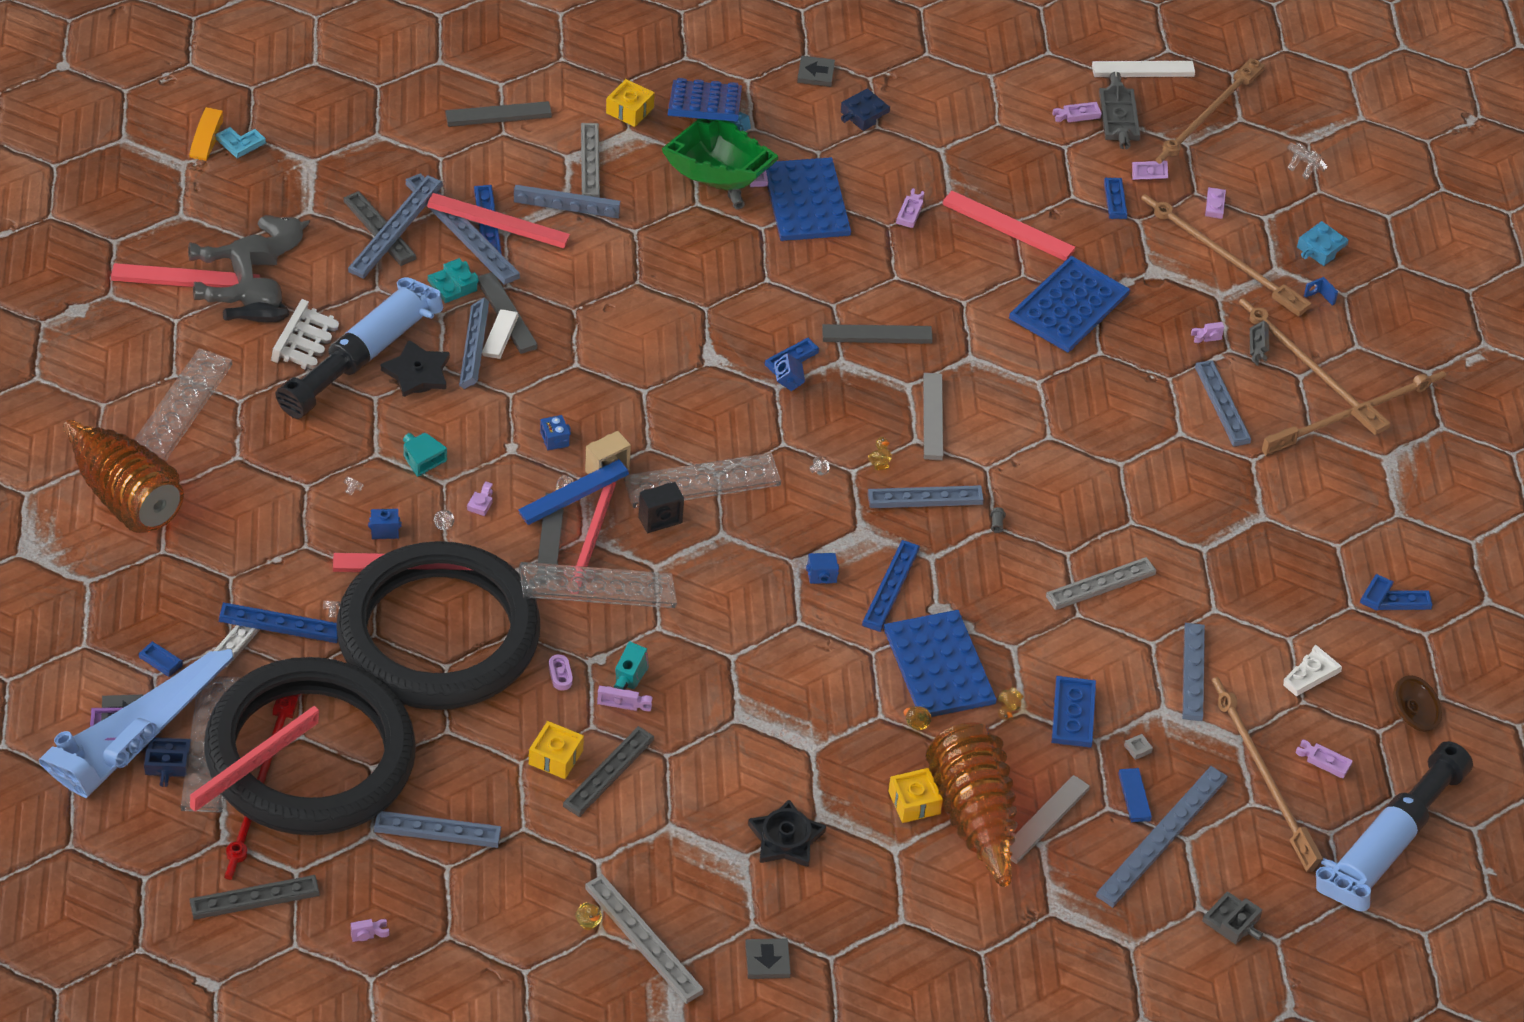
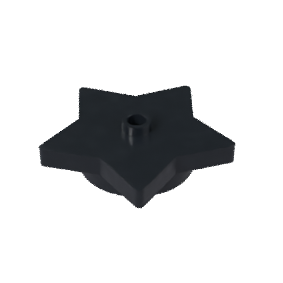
(417, 369)
(786, 834)

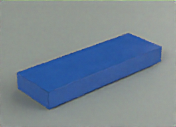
(1115, 198)
(800, 351)
(1407, 600)
(1134, 795)

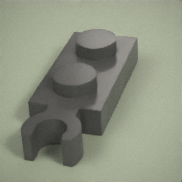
(1259, 341)

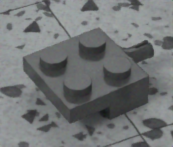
(1234, 918)

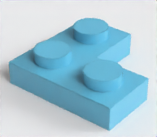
(238, 144)

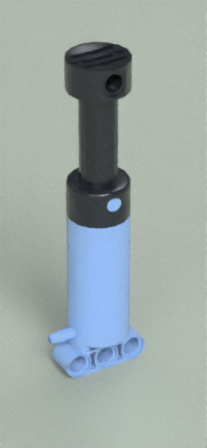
(361, 343)
(1391, 831)

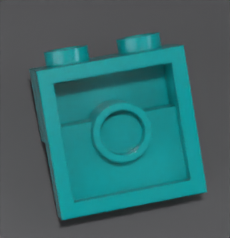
(454, 280)

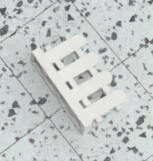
(289, 337)

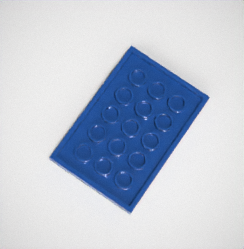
(705, 100)
(807, 199)
(1069, 304)
(940, 663)

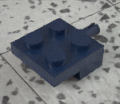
(863, 109)
(167, 758)

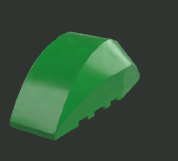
(718, 155)

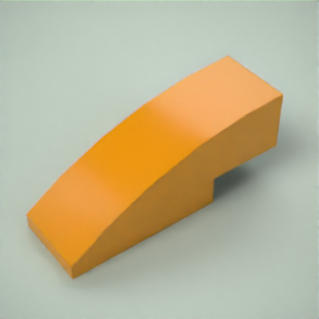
(206, 134)

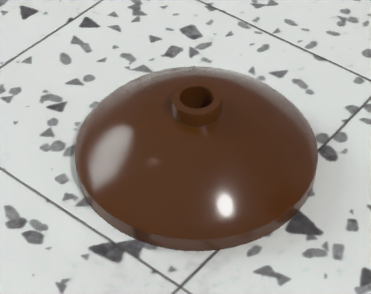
(1417, 703)

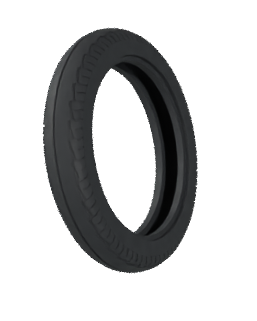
(321, 677)
(447, 689)

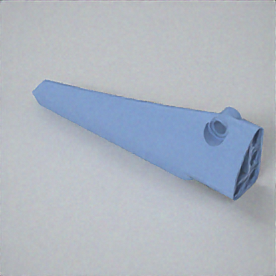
(88, 759)

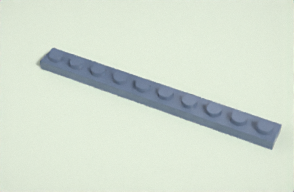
(473, 240)
(1161, 836)

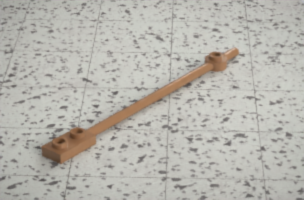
(1244, 75)
(1282, 294)
(1363, 412)
(1289, 436)
(1301, 840)

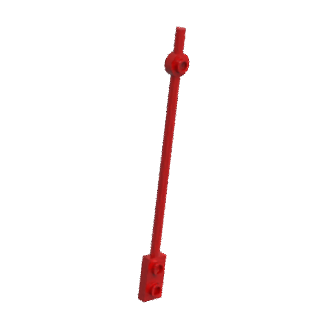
(283, 708)

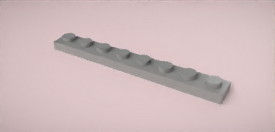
(644, 939)

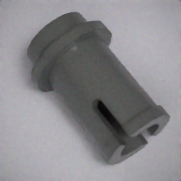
(735, 196)
(997, 519)

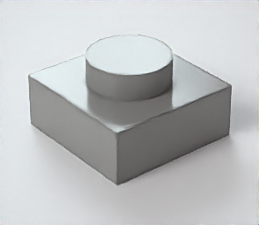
(1138, 746)

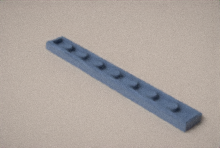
(395, 227)

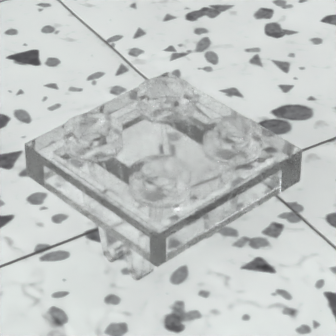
(1301, 153)

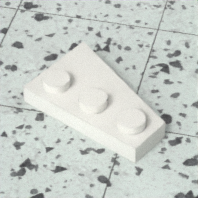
(1312, 671)

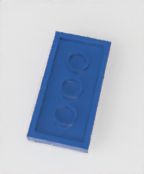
(1073, 711)

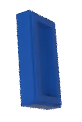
(1376, 592)
(160, 659)

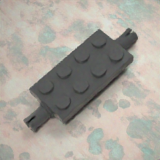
(1119, 112)

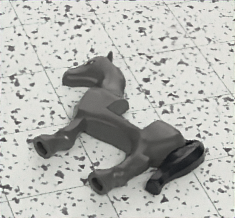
(259, 295)

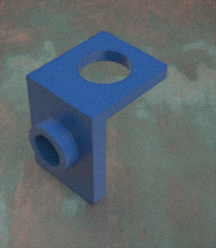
(1324, 287)

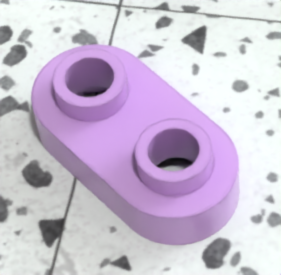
(560, 676)

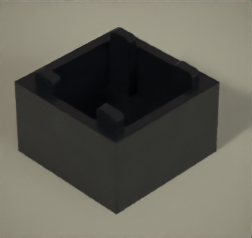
(661, 507)

